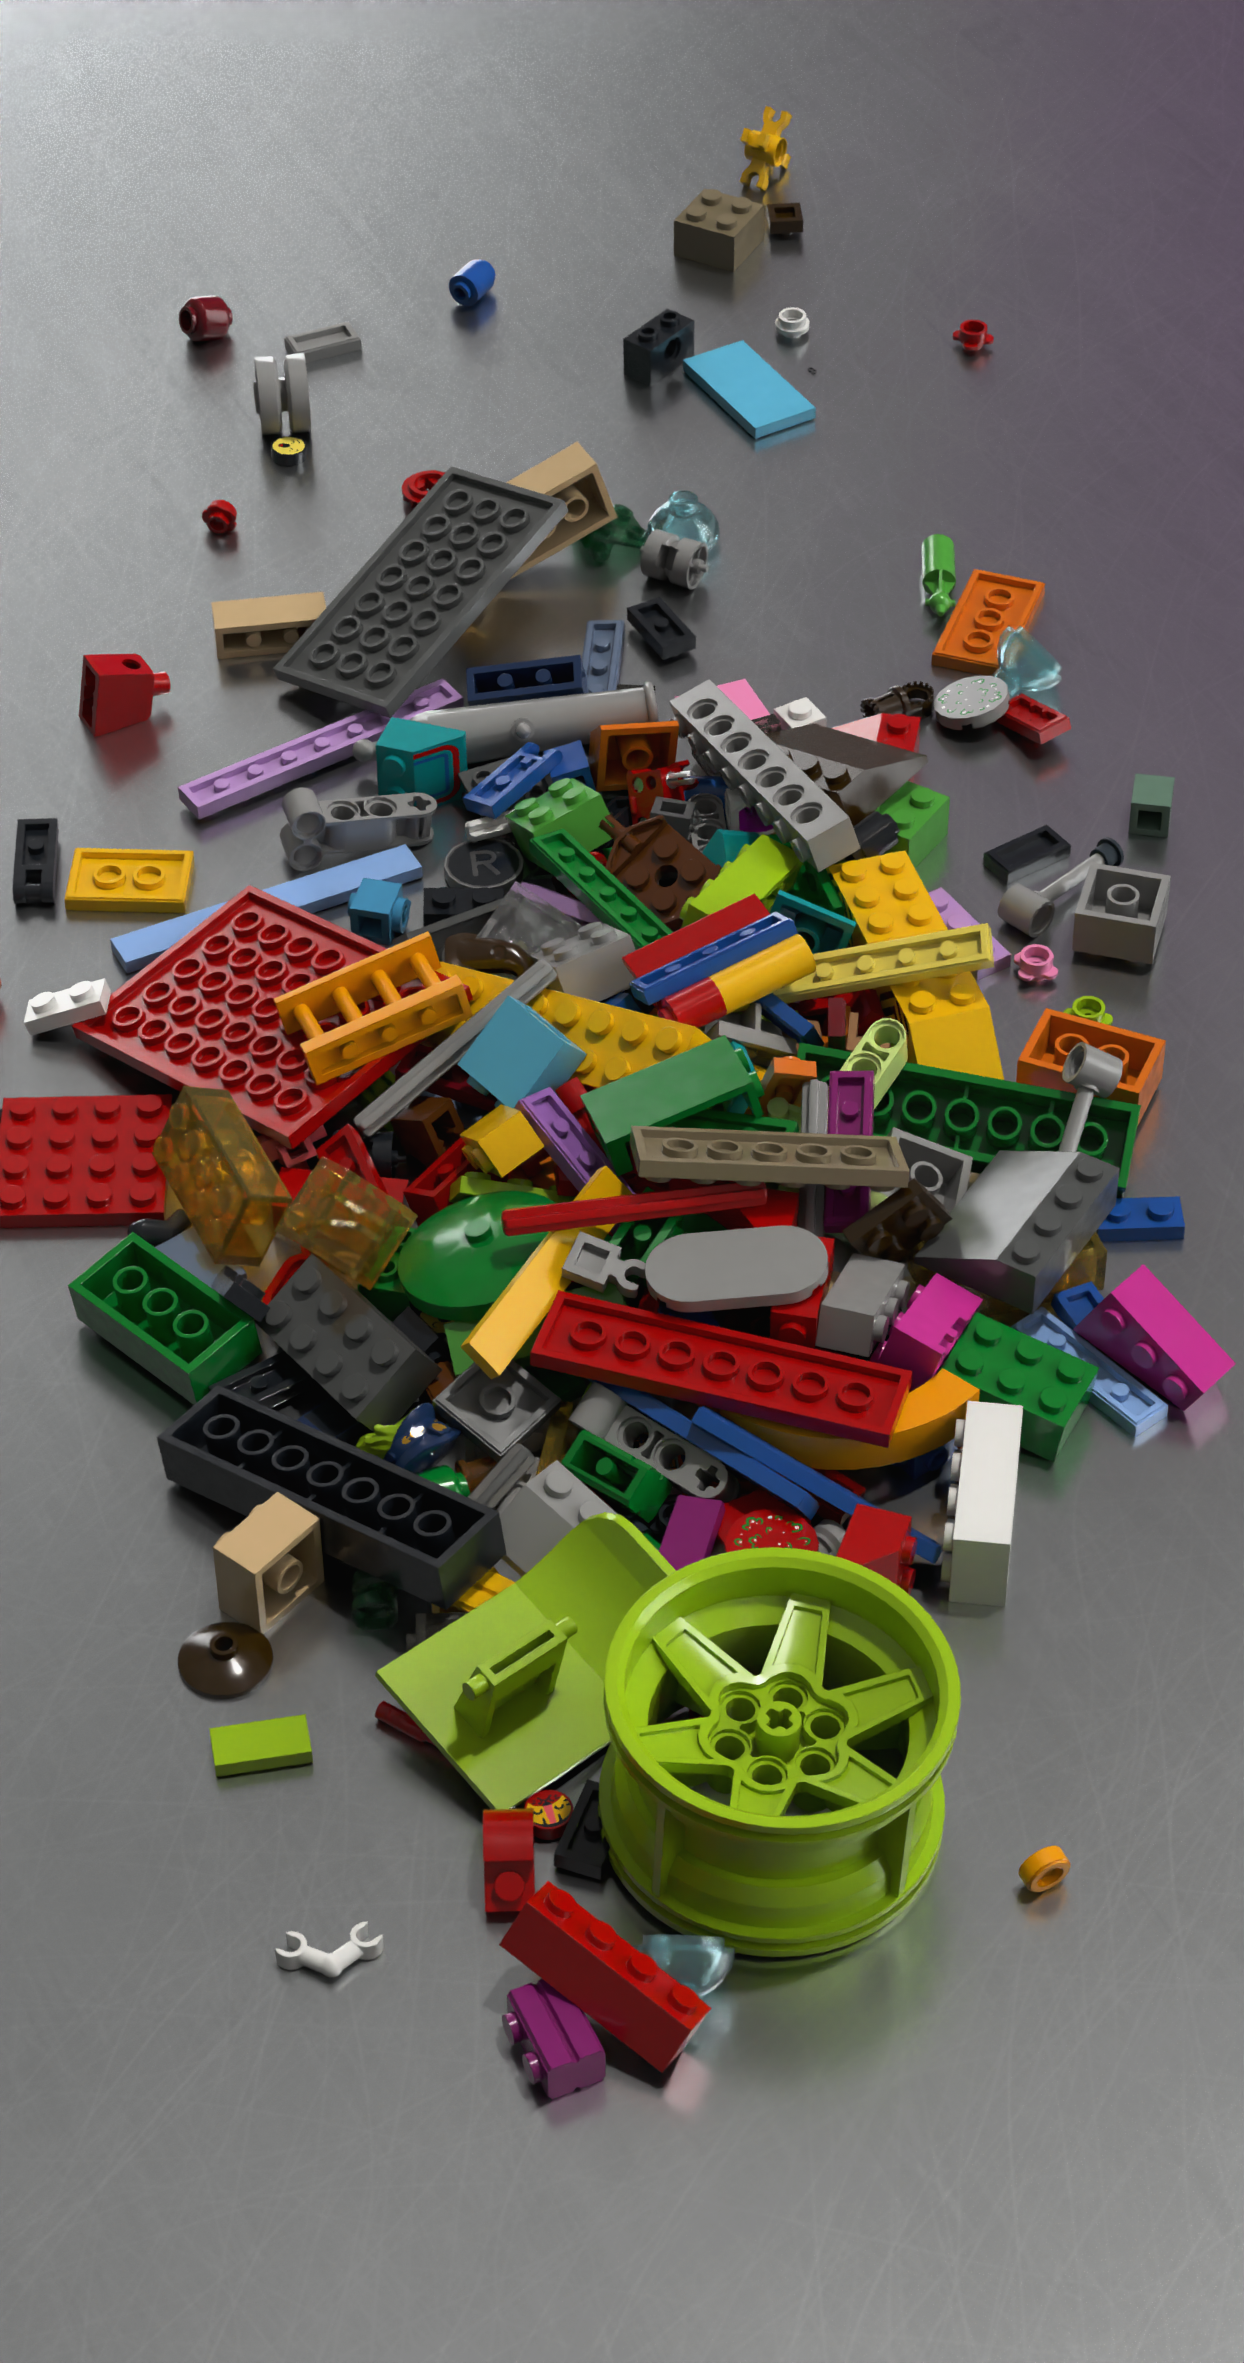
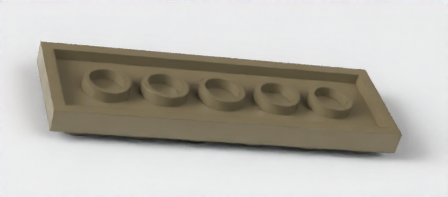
(768, 1157)

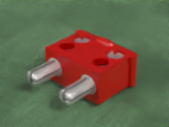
(647, 784)

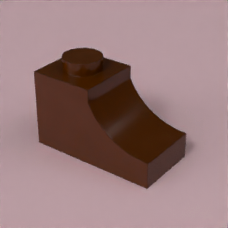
(427, 1128)

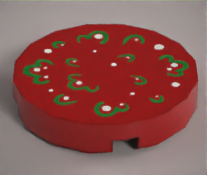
(771, 1529)

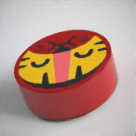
(551, 1813)

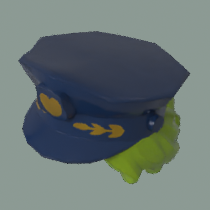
(413, 1442)

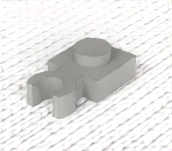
(599, 1263)

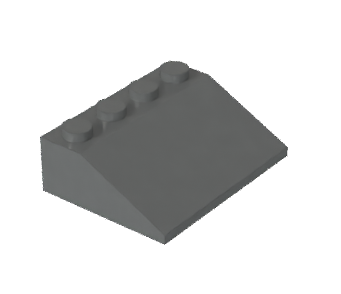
(1023, 1224)

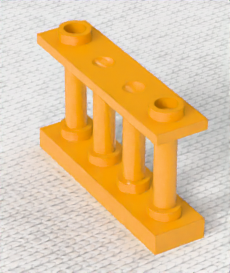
(380, 1031)

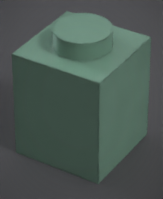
(1151, 805)

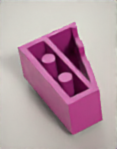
(928, 1329)
(1156, 1339)

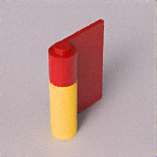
(732, 986)

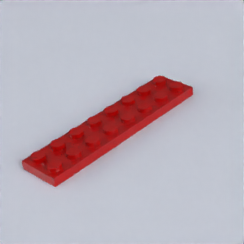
(722, 1368)

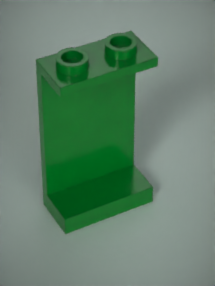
(668, 1094)

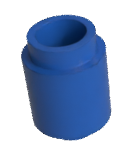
(472, 282)

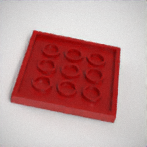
(81, 1160)

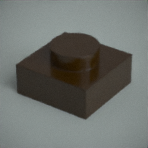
(784, 218)

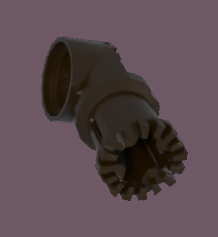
(897, 701)

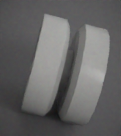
(281, 395)

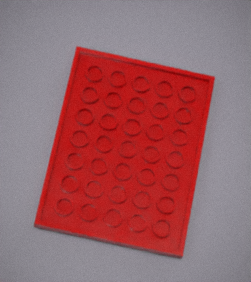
(211, 1018)

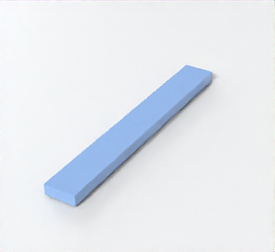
(309, 893)

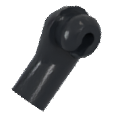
(160, 1231)

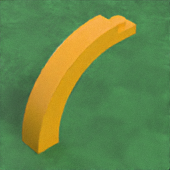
(924, 1425)

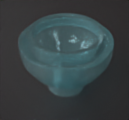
(686, 518)
(1025, 662)
(691, 1959)

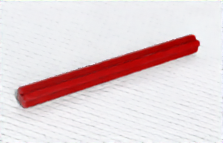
(631, 1208)

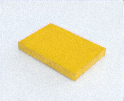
(129, 880)

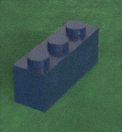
(526, 680)

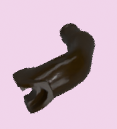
(486, 954)

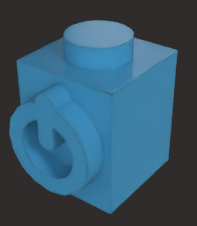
(378, 910)

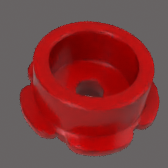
(220, 516)

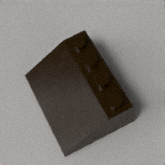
(849, 768)

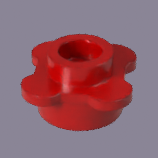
(973, 335)

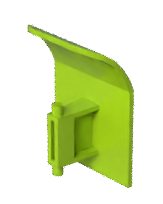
(523, 1676)

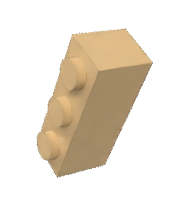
(263, 623)

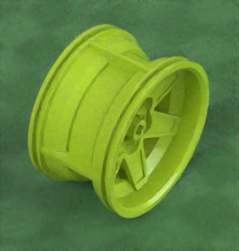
(793, 1673)

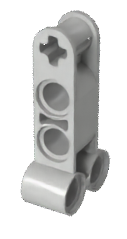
(352, 824)
(618, 1424)

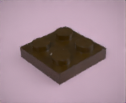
(898, 1223)

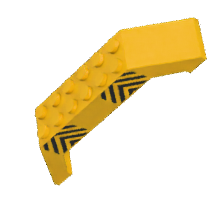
(943, 1015)

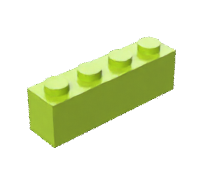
(758, 869)

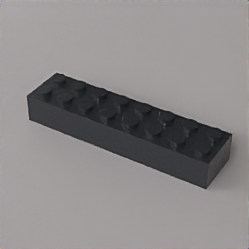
(367, 1507)

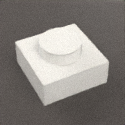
(799, 713)

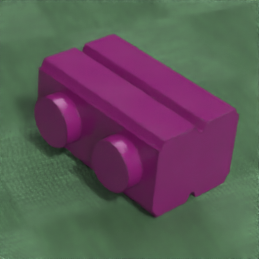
(555, 2037)

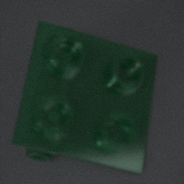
(620, 531)

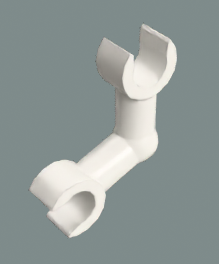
(329, 1963)

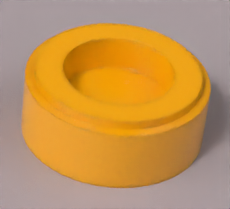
(1044, 1869)

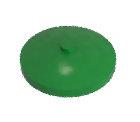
(462, 1258)

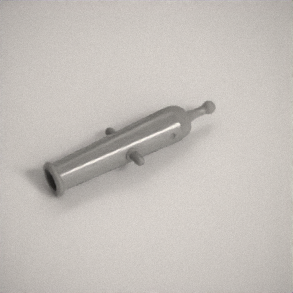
(505, 727)

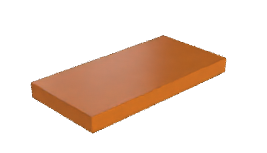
(980, 617)

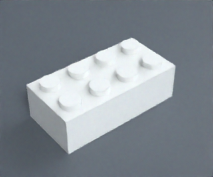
(982, 1503)

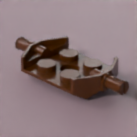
(649, 851)

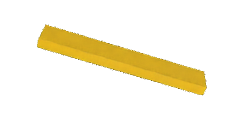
(534, 1287)

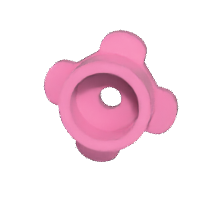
(1035, 963)

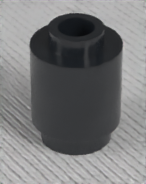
(875, 836)

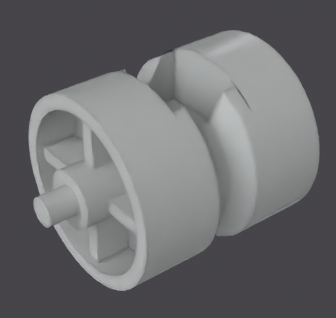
(672, 558)

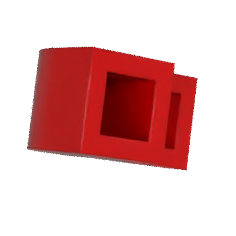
(508, 1858)

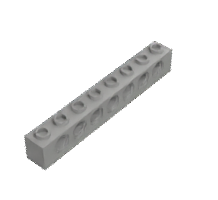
(764, 776)

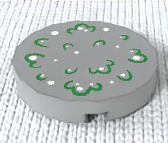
(972, 701)

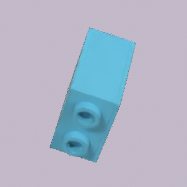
(519, 1055)

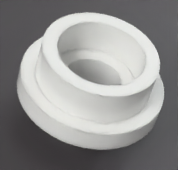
(792, 322)

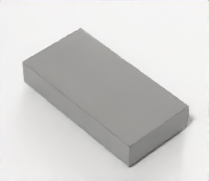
(324, 342)

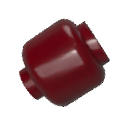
(205, 318)

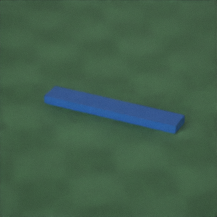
(727, 1454)
(797, 1472)

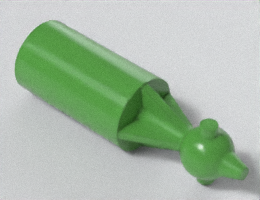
(938, 572)

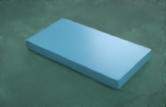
(749, 389)

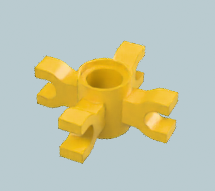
(765, 148)

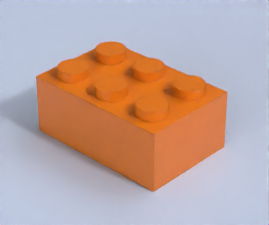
(1059, 1032)

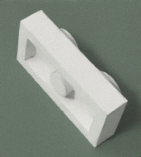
(67, 1006)

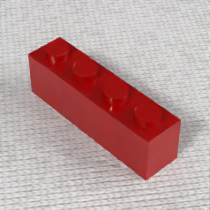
(605, 1976)

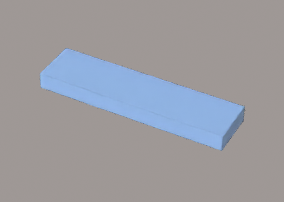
(1114, 1390)

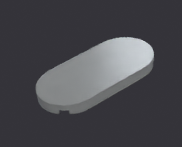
(736, 1268)

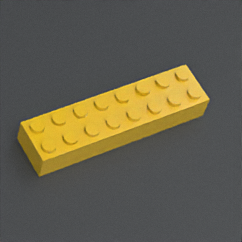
(611, 1036)

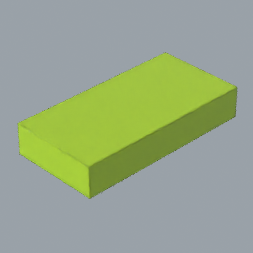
(260, 1745)

